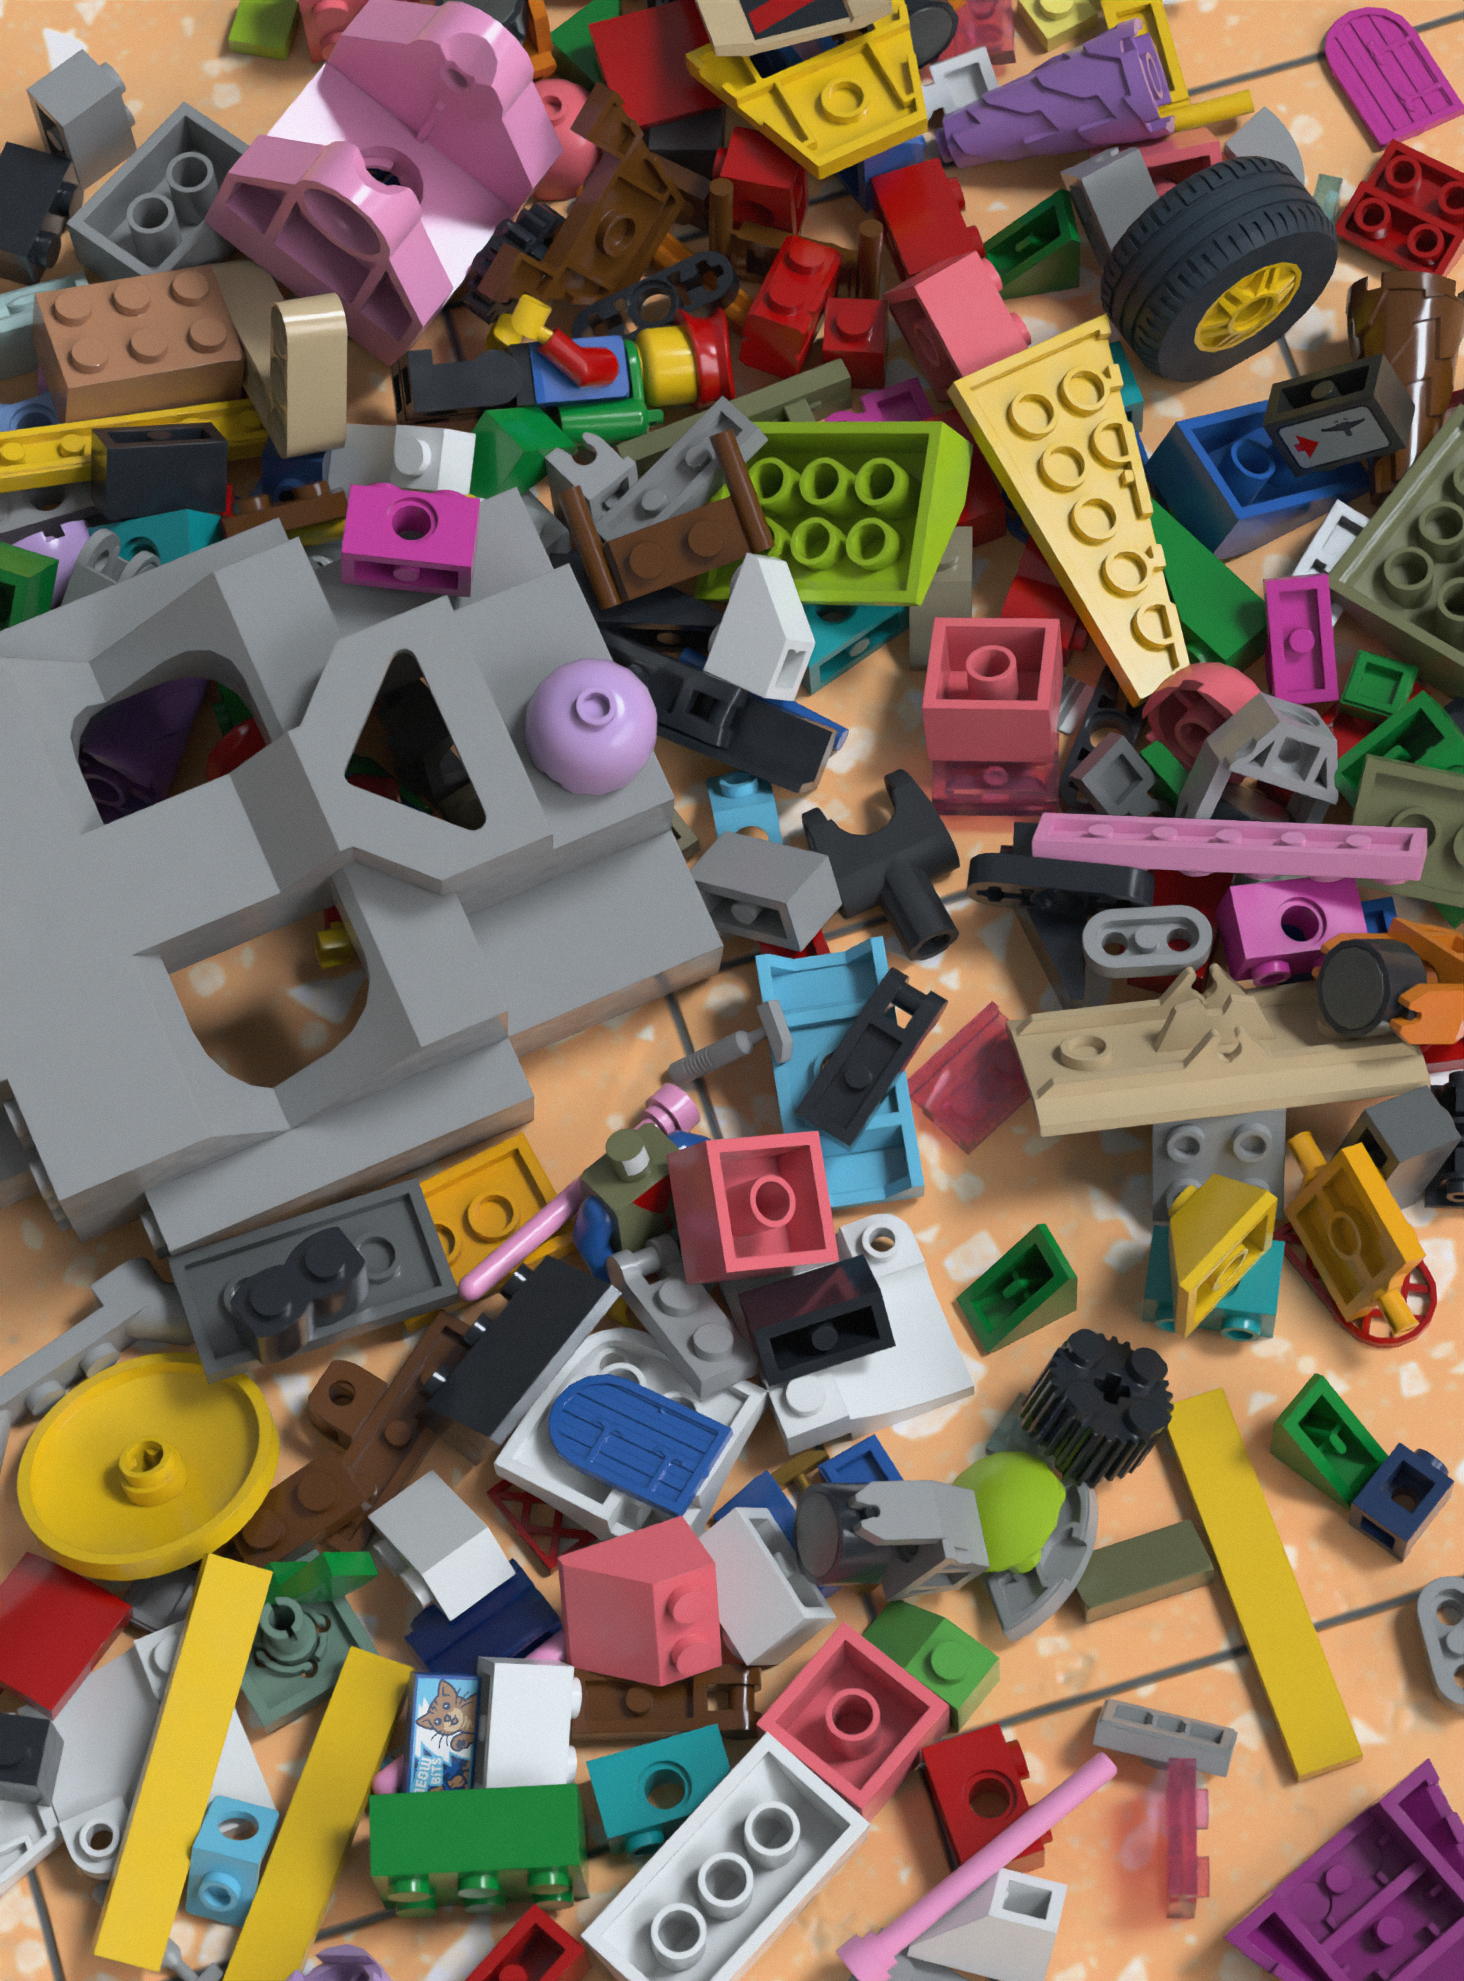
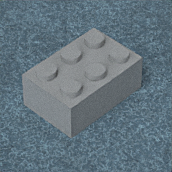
(156, 202)

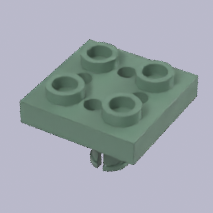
(293, 1643)

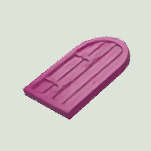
(1388, 75)

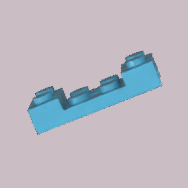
(820, 1005)

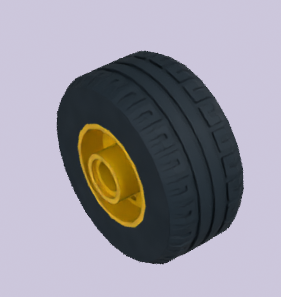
(1218, 268)

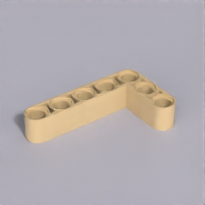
(292, 358)

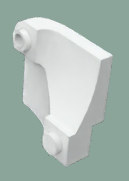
(402, 456)
(883, 1386)
(607, 1513)
(106, 1744)

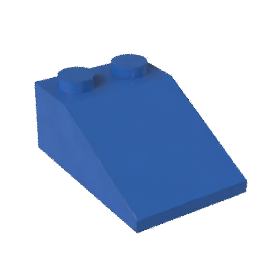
(1236, 487)

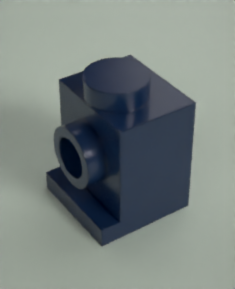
(1408, 1474)

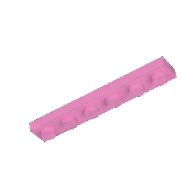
(1235, 846)

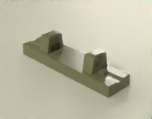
(796, 399)

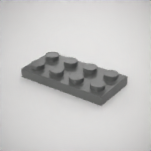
(386, 1227)

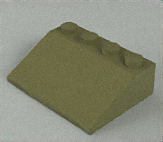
(1408, 565)

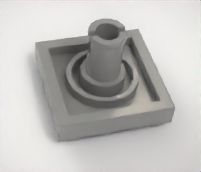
(1233, 1146)

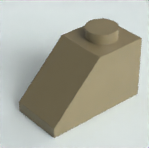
(947, 596)

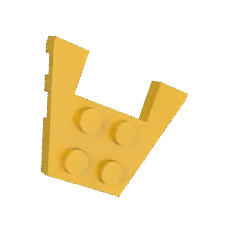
(831, 105)

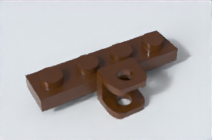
(379, 1424)

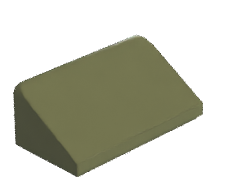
(1143, 1571)

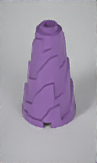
(1066, 105)
(136, 746)

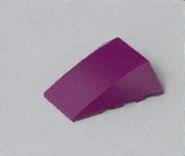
(1372, 1899)

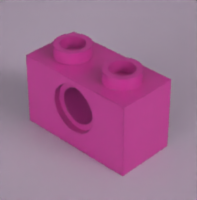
(433, 564)
(1253, 917)

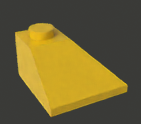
(1214, 1242)

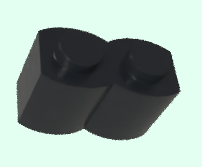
(314, 1288)

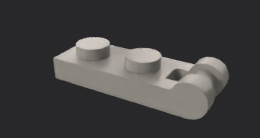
(682, 1317)

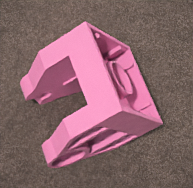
(417, 94)

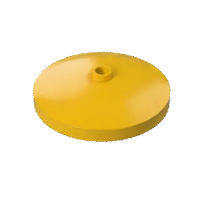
(147, 1467)

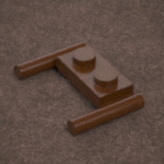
(756, 247)
(675, 546)

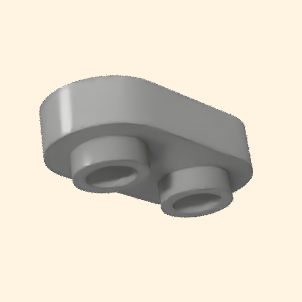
(1146, 939)
(1442, 1642)

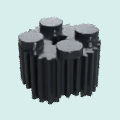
(1098, 1407)

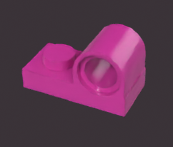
(1300, 639)

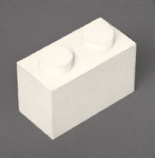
(439, 1547)
(760, 1592)
(526, 1722)

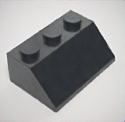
(513, 1356)

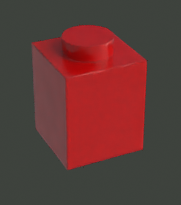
(859, 336)

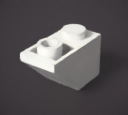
(763, 633)
(999, 1929)

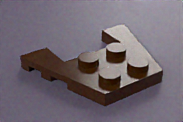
(612, 226)

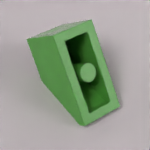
(937, 1656)

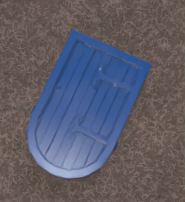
(636, 1440)

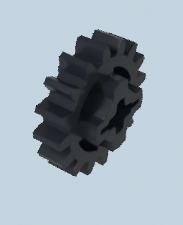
(530, 234)

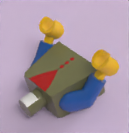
(627, 1199)

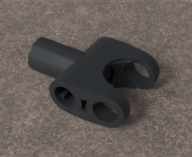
(894, 867)

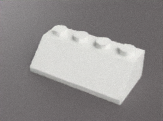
(730, 1875)

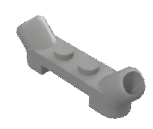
(132, 1308)

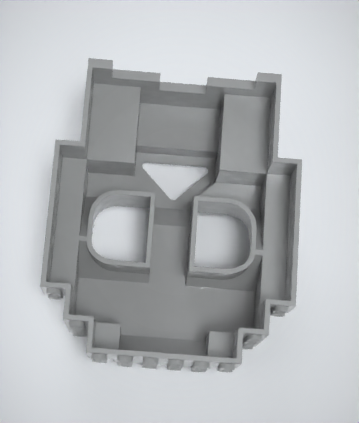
(464, 934)

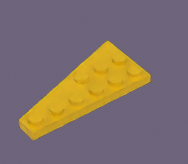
(1077, 479)

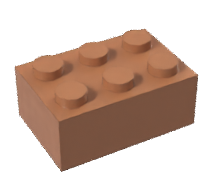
(137, 345)

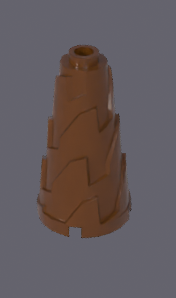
(1420, 332)

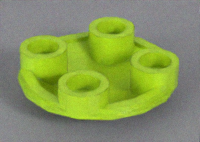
(1016, 1507)

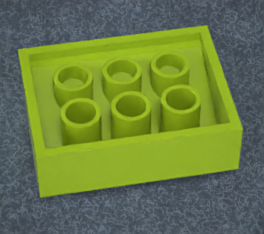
(855, 508)

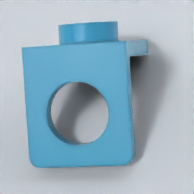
(743, 801)
(225, 1869)

